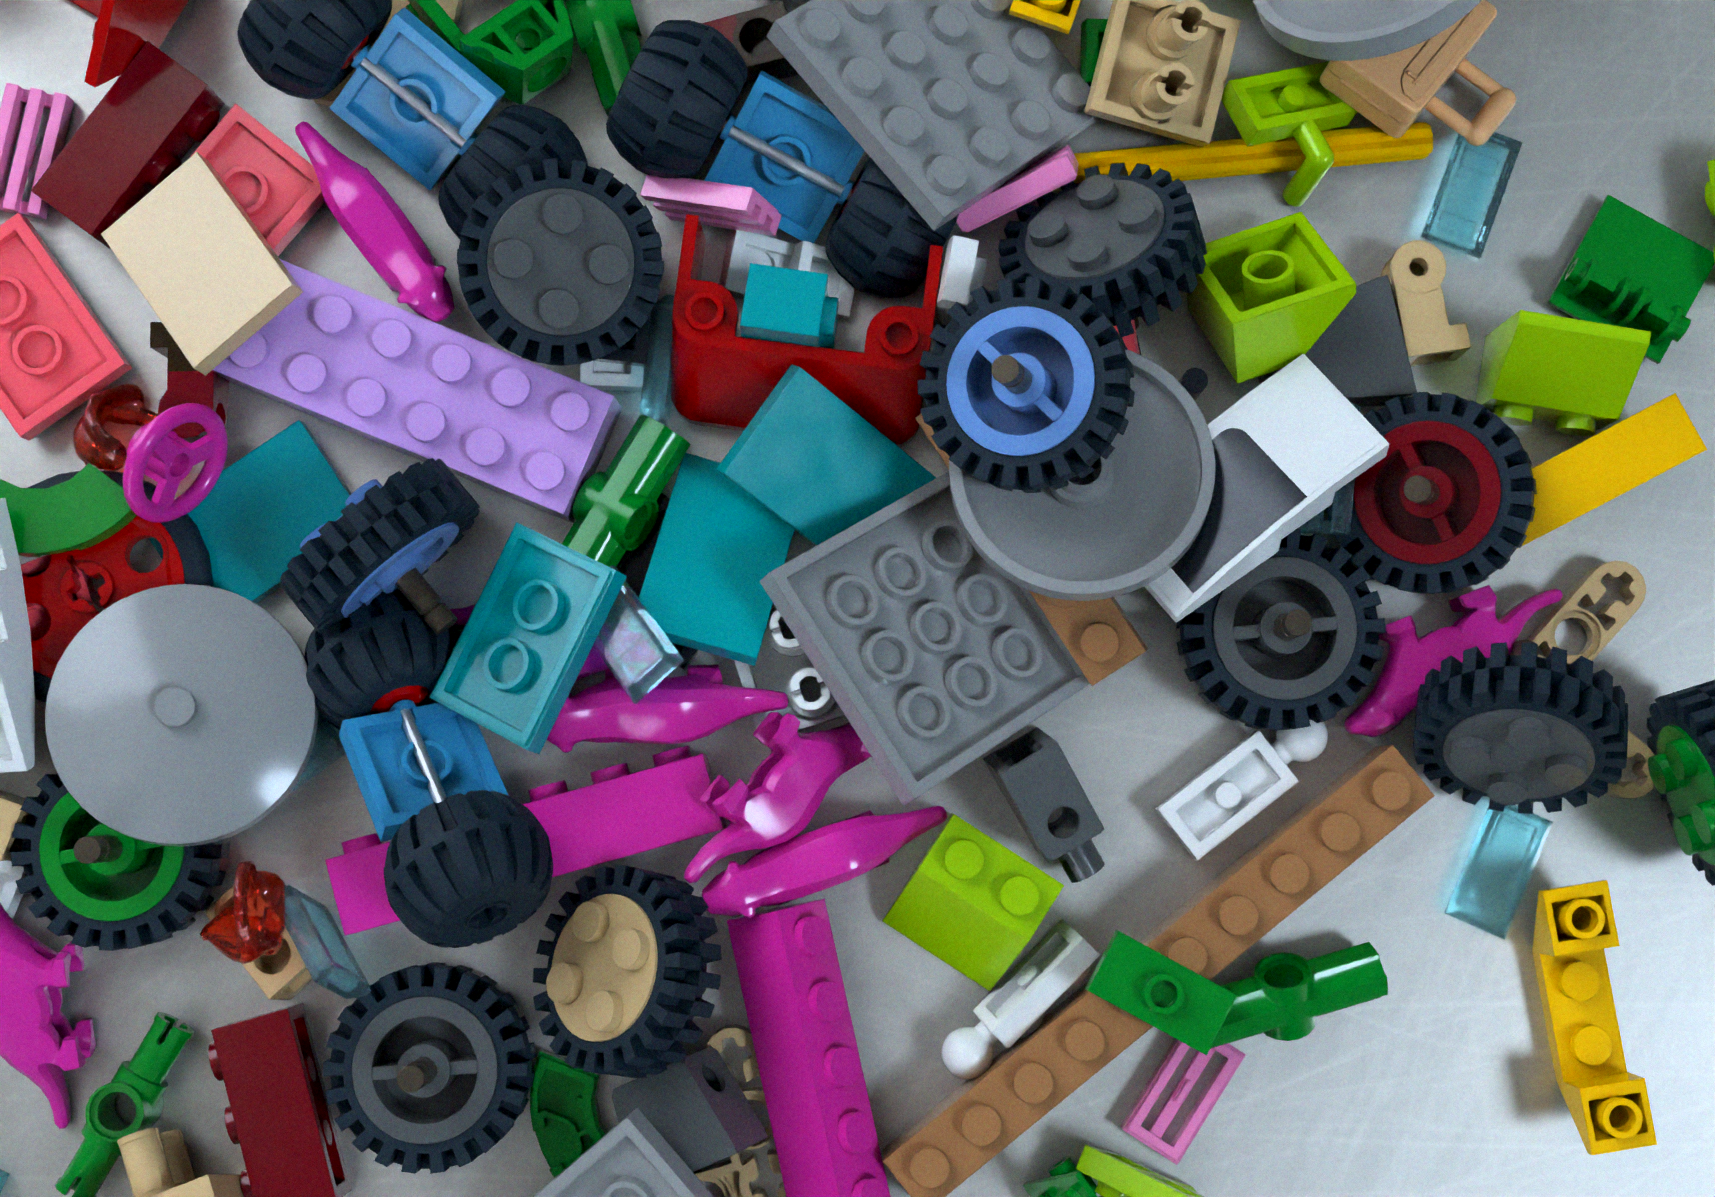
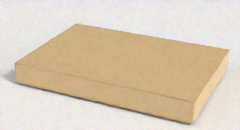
(201, 263)

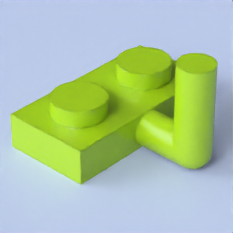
(1289, 106)
(1126, 1178)

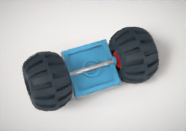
(407, 93)
(778, 145)
(460, 848)

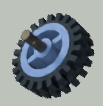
(1026, 385)
(383, 545)

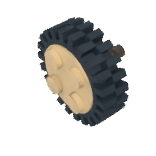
(626, 972)

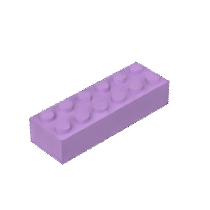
(429, 393)

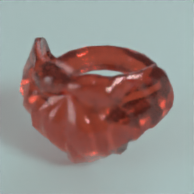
(117, 405)
(256, 919)

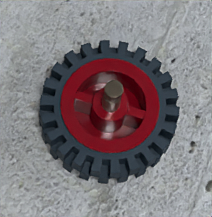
(1443, 499)

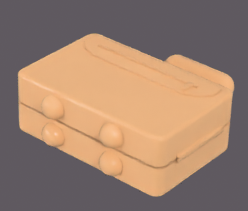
(1402, 84)

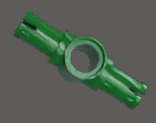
(142, 1081)

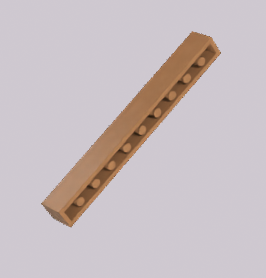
(1200, 935)

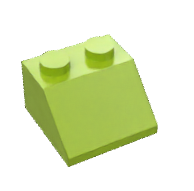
(1268, 295)
(1559, 371)
(972, 902)

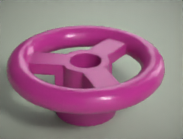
(169, 459)

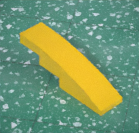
(1611, 464)

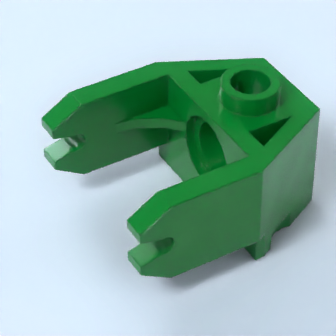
(517, 48)

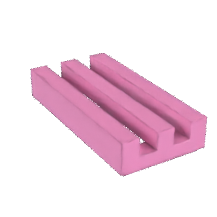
(53, 143)
(1035, 181)
(713, 202)
(1199, 1112)

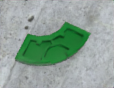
(66, 514)
(564, 1110)

